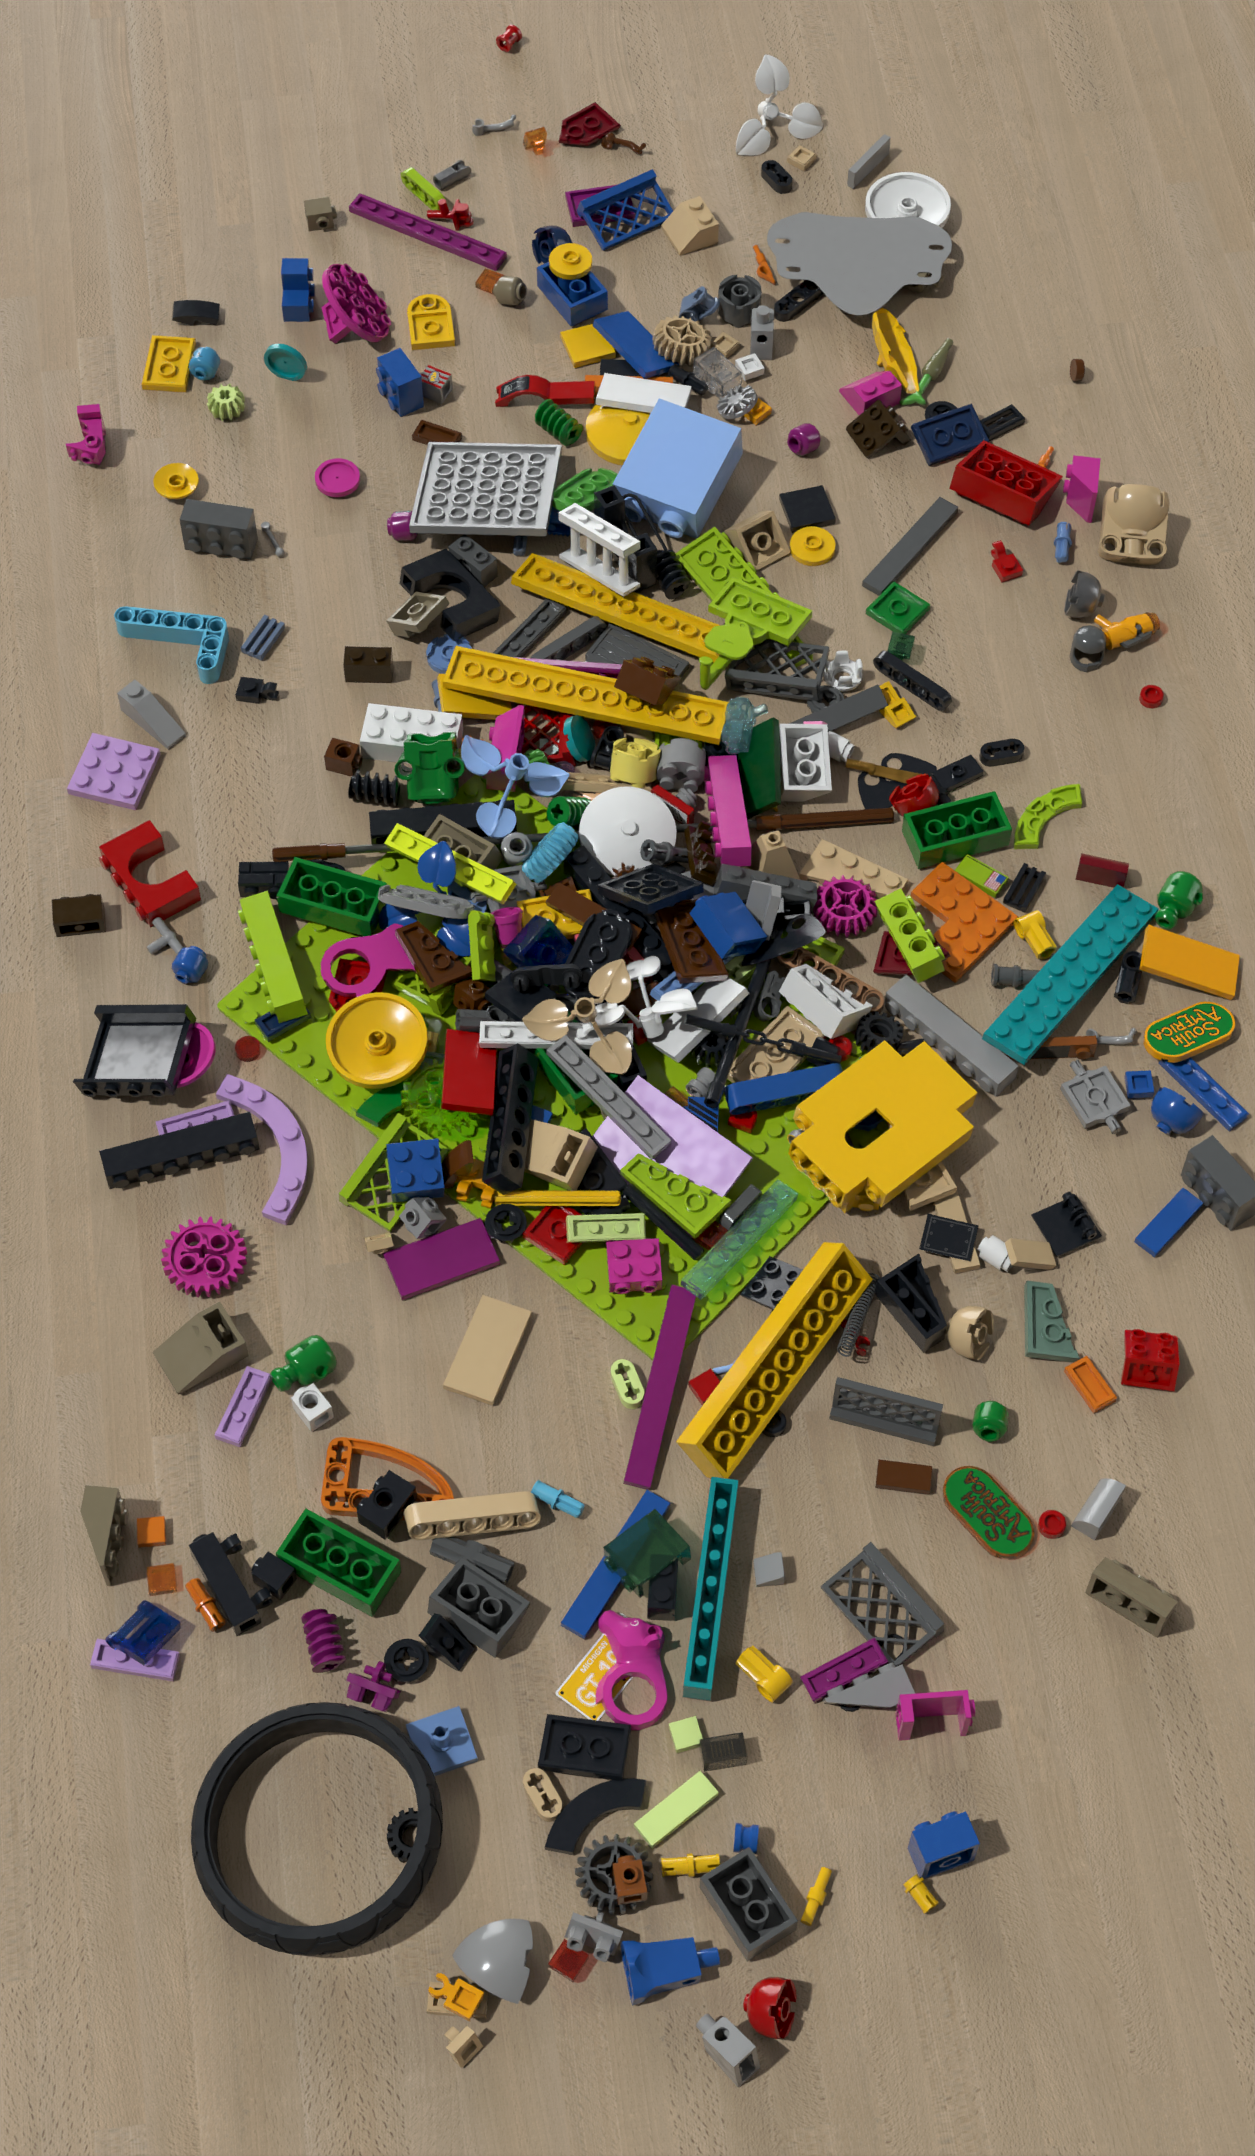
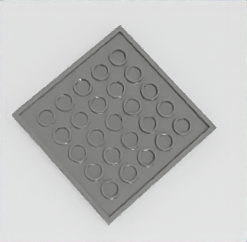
(486, 489)

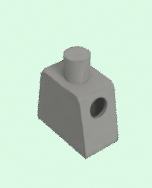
(762, 324)
(729, 2048)

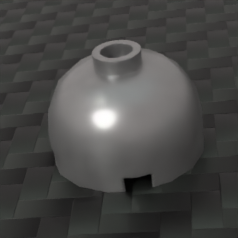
(1083, 596)

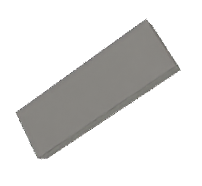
(868, 161)

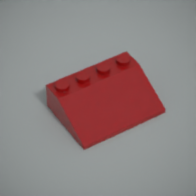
(1004, 482)

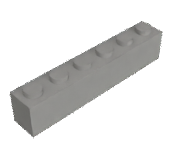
(950, 1035)

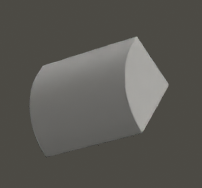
(1099, 1507)

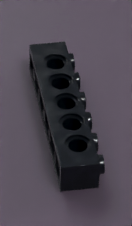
(510, 1119)

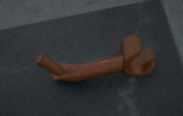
(611, 139)

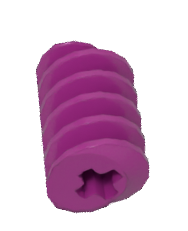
(322, 1641)

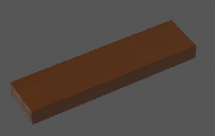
(580, 908)

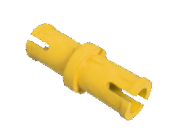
(689, 1865)

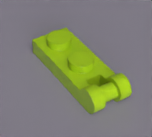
(481, 946)

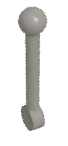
(265, 526)

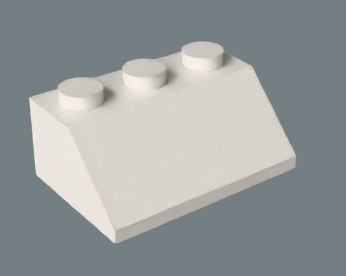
(804, 761)

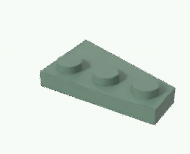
(1044, 1326)

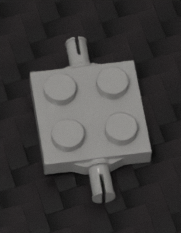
(523, 890)
(1095, 1097)

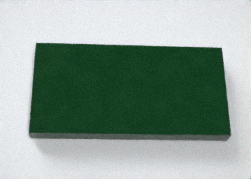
(761, 769)

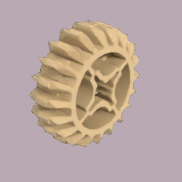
(681, 339)

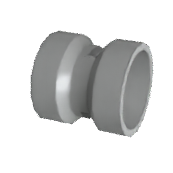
(699, 1086)

